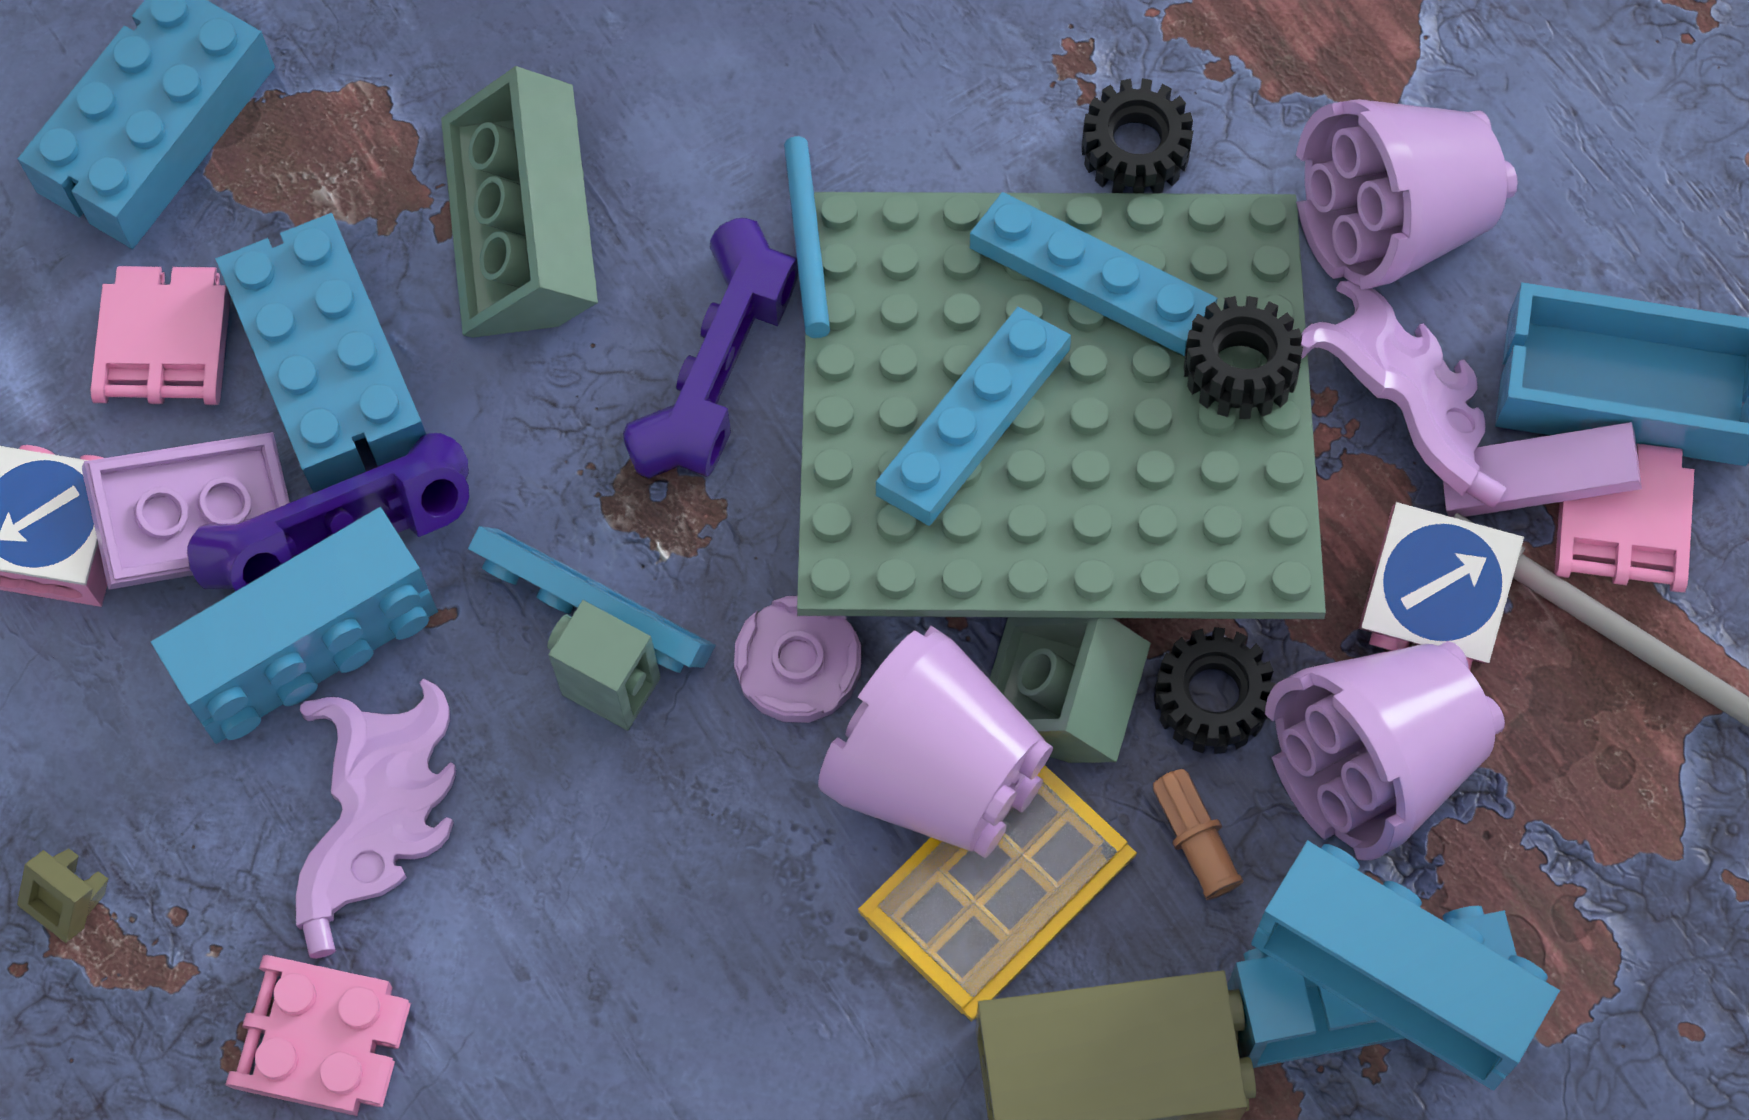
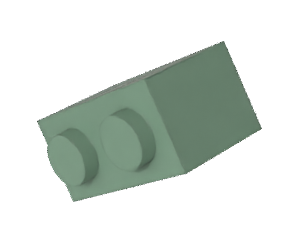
(603, 663)

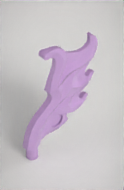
(1418, 381)
(385, 803)

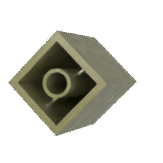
(1117, 1052)

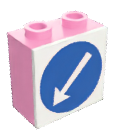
(48, 527)
(1439, 583)

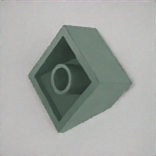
(1072, 681)

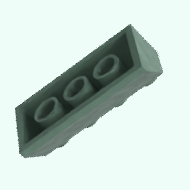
(518, 206)

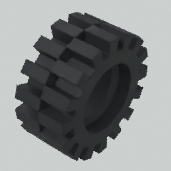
(1137, 107)
(1247, 328)
(1218, 653)

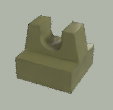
(57, 895)

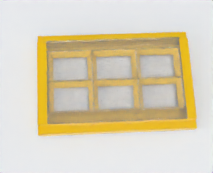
(983, 920)

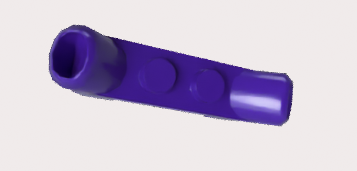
(696, 427)
(415, 492)

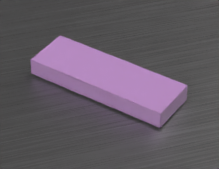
(1554, 469)

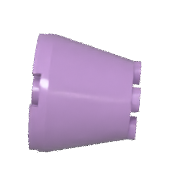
(1397, 186)
(1380, 741)
(936, 748)

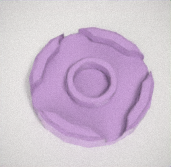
(796, 663)

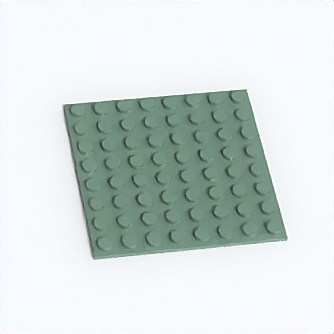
(1112, 476)

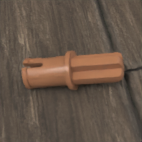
(1196, 834)

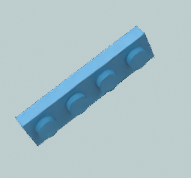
(1090, 271)
(973, 416)
(565, 588)

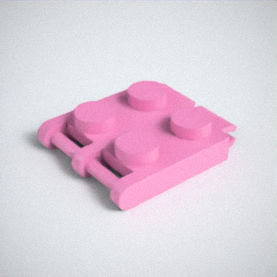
(161, 335)
(1633, 527)
(320, 1037)

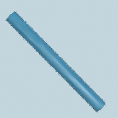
(806, 238)

